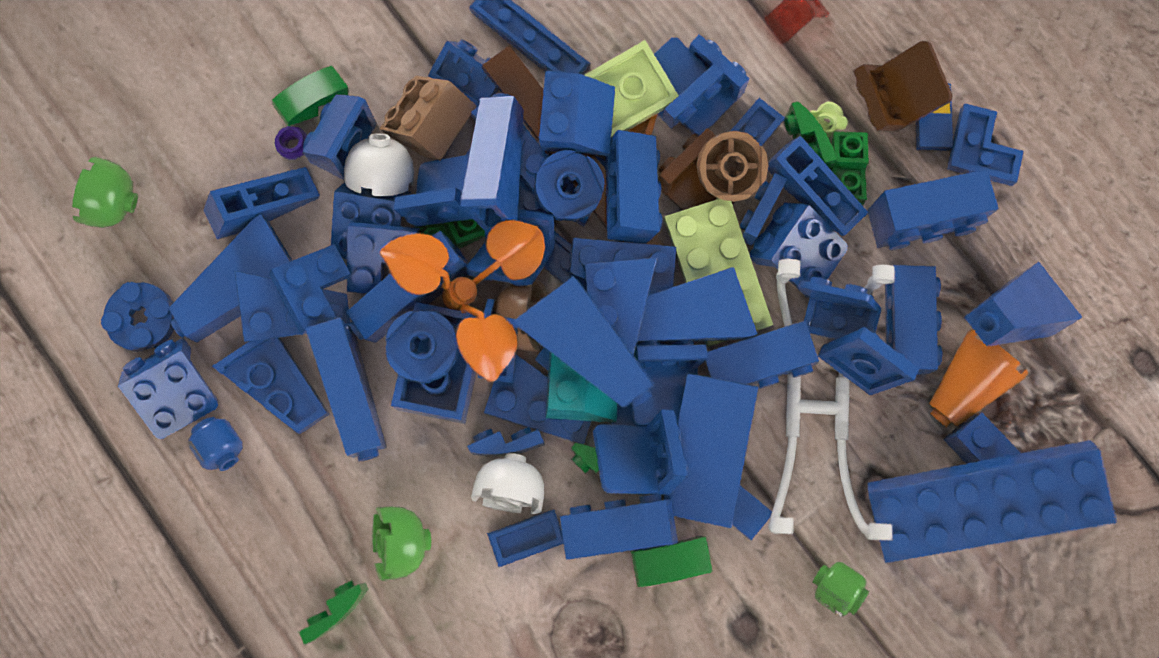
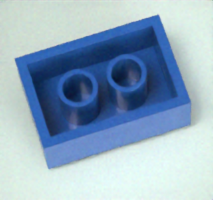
(932, 210)
(441, 398)

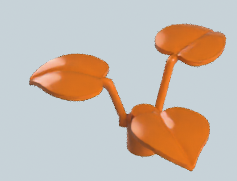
(417, 268)

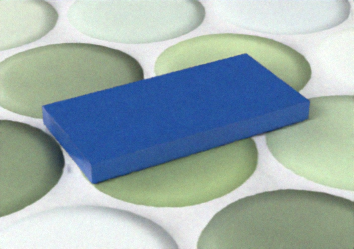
(714, 440)

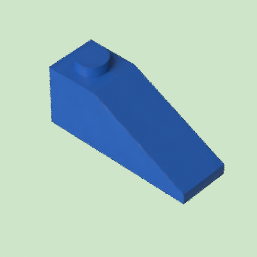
(816, 185)
(235, 206)

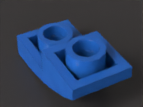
(494, 444)

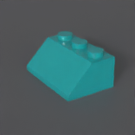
(575, 397)

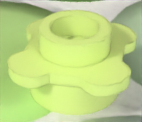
(832, 112)

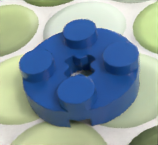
(575, 167)
(119, 316)
(421, 325)

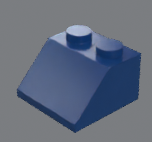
(576, 114)
(340, 128)

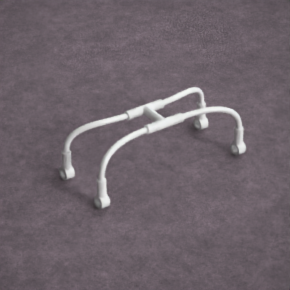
(840, 408)

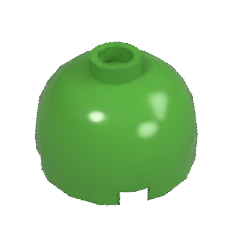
(103, 194)
(398, 542)

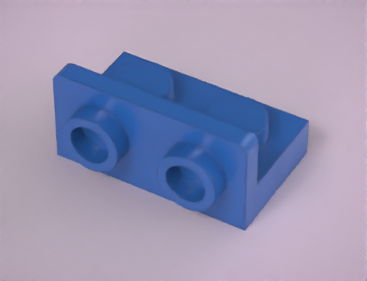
(464, 69)

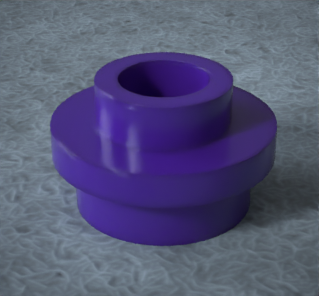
(284, 136)

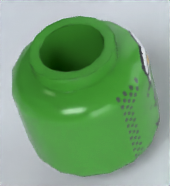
(840, 588)

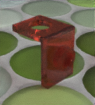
(793, 16)

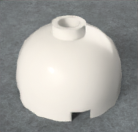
(379, 166)
(509, 485)

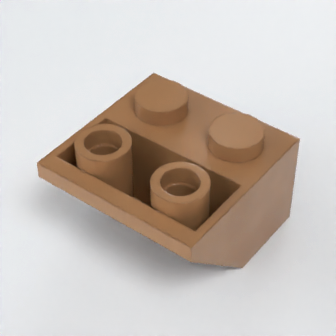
(428, 116)

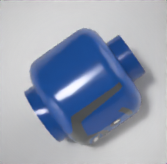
(215, 444)

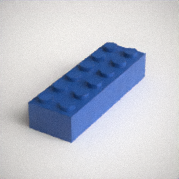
(993, 501)

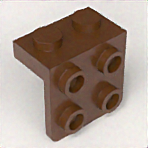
(903, 88)
(680, 176)

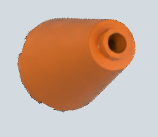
(974, 380)

